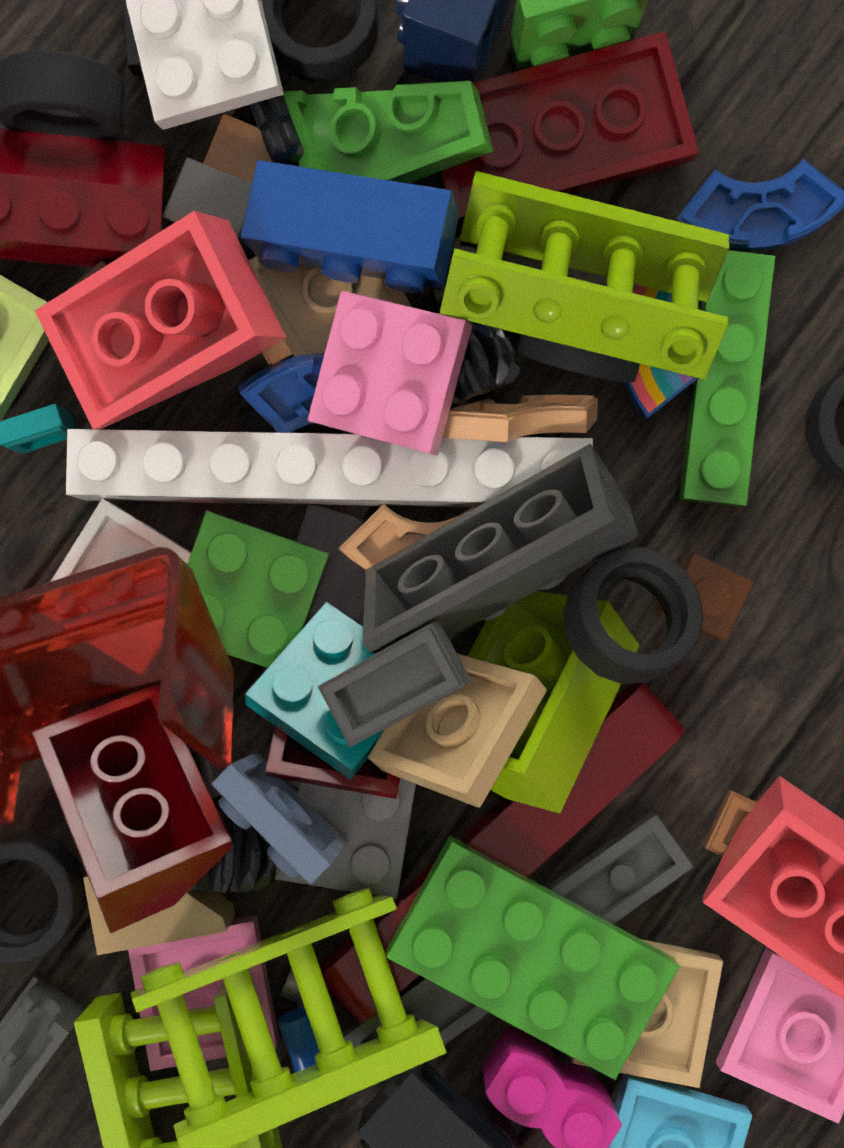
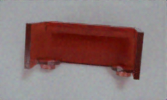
(107, 635)

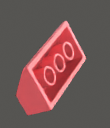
(787, 882)

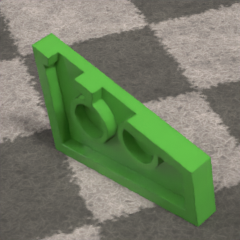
(390, 132)

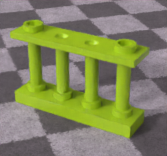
(597, 240)
(339, 1067)
(125, 1098)

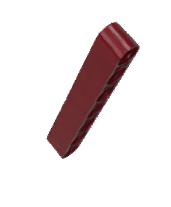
(525, 836)

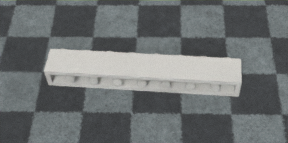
(299, 468)

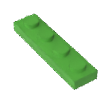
(727, 400)

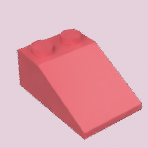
(160, 319)

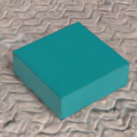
(36, 429)

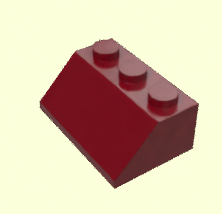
(76, 197)
(132, 806)

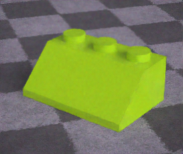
(576, 702)

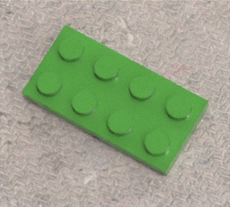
(532, 958)

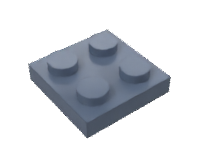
(297, 833)

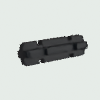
(278, 130)

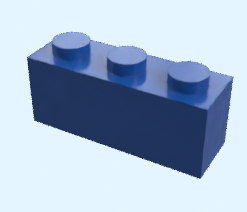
(350, 226)

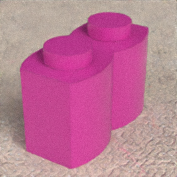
(548, 1094)

